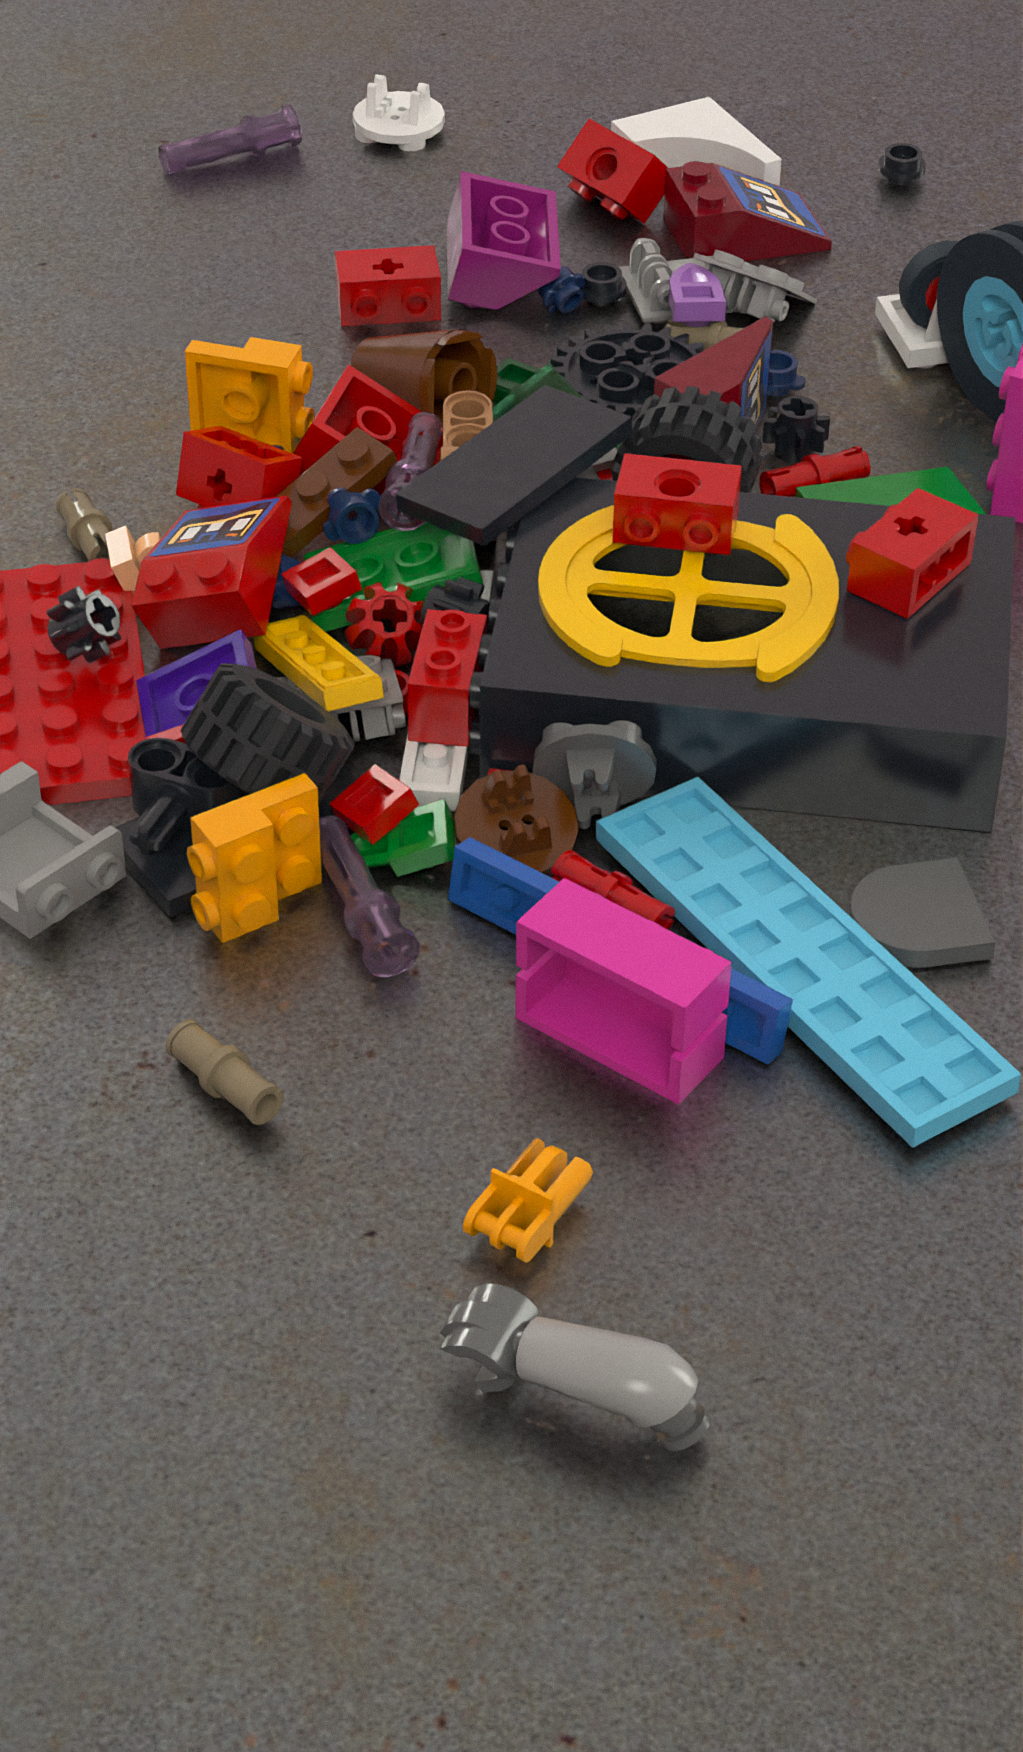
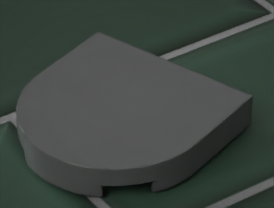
(923, 913)

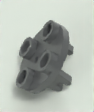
(596, 765)

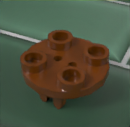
(508, 801)

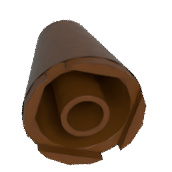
(429, 366)

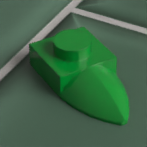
(415, 843)

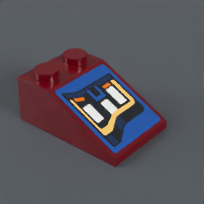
(737, 214)
(731, 367)

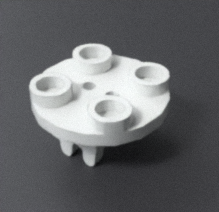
(397, 116)

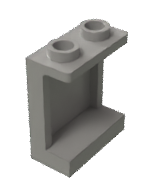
(46, 858)

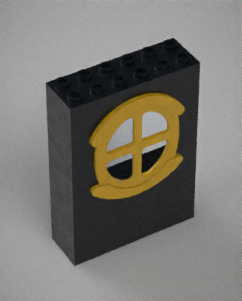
(809, 716)

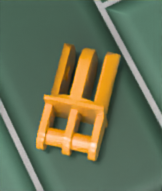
(528, 1199)

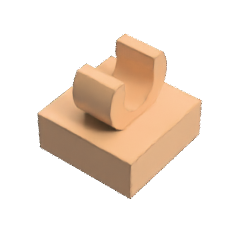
(127, 555)

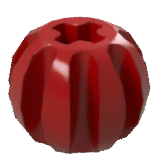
(369, 631)

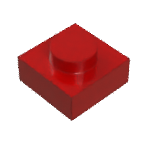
(321, 581)
(374, 804)

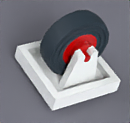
(912, 314)

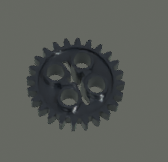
(621, 365)

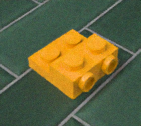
(250, 389)
(254, 855)

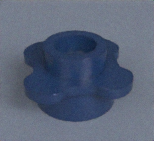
(783, 374)
(360, 527)

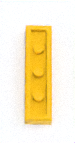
(318, 664)

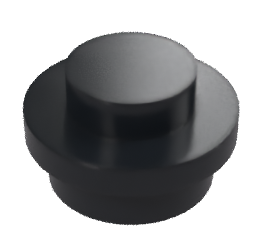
(902, 163)
(603, 284)

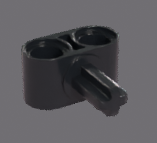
(170, 788)

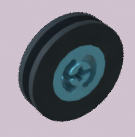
(983, 312)

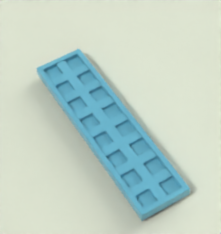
(776, 926)

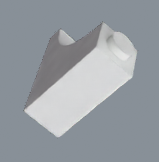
(700, 133)

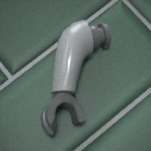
(590, 1364)

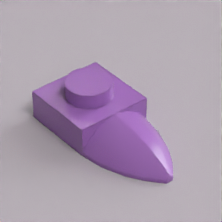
(696, 296)

